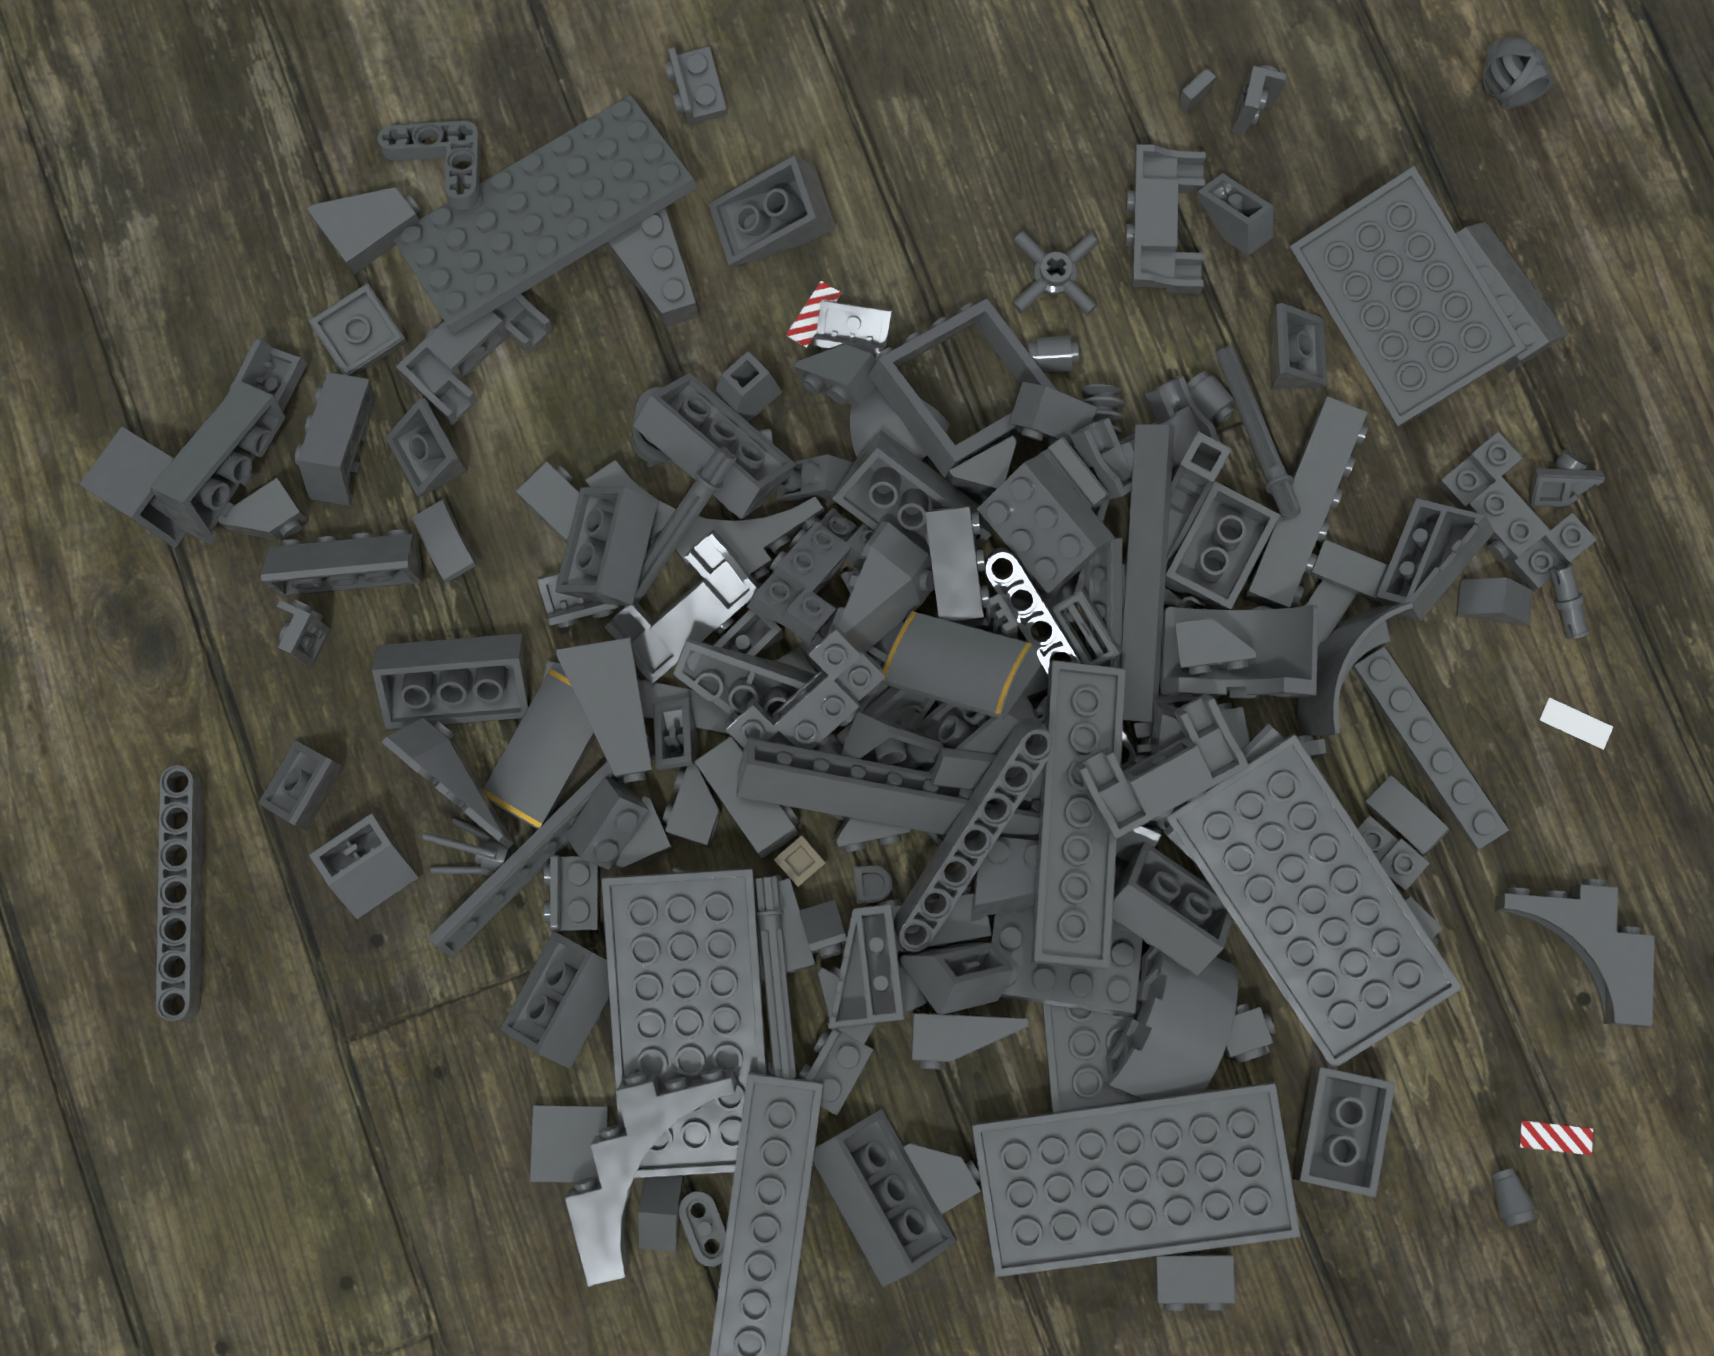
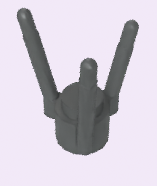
(489, 855)

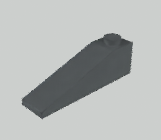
(889, 587)
(735, 678)
(440, 761)

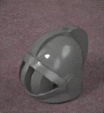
(1515, 72)

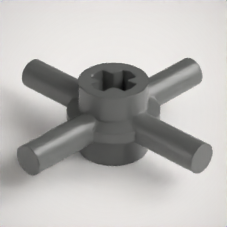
(1053, 262)

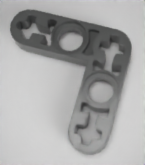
(454, 151)

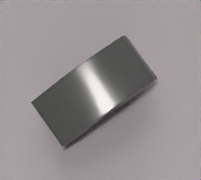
(444, 541)
(1407, 816)

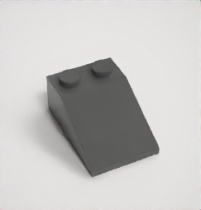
(772, 212)
(953, 1036)

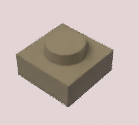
(800, 861)

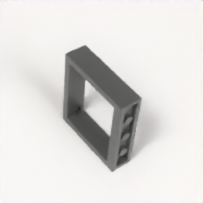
(914, 412)

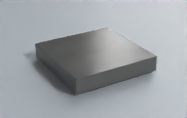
(357, 331)
(563, 1142)

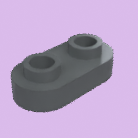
(703, 1228)

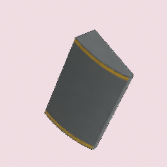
(960, 665)
(542, 753)

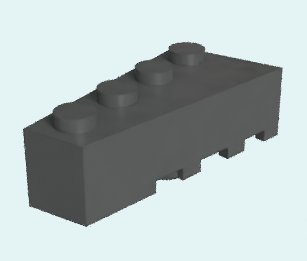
(217, 460)

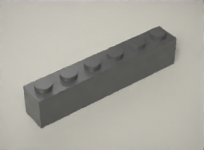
(1315, 485)

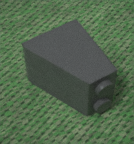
(124, 481)

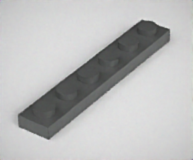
(1430, 749)

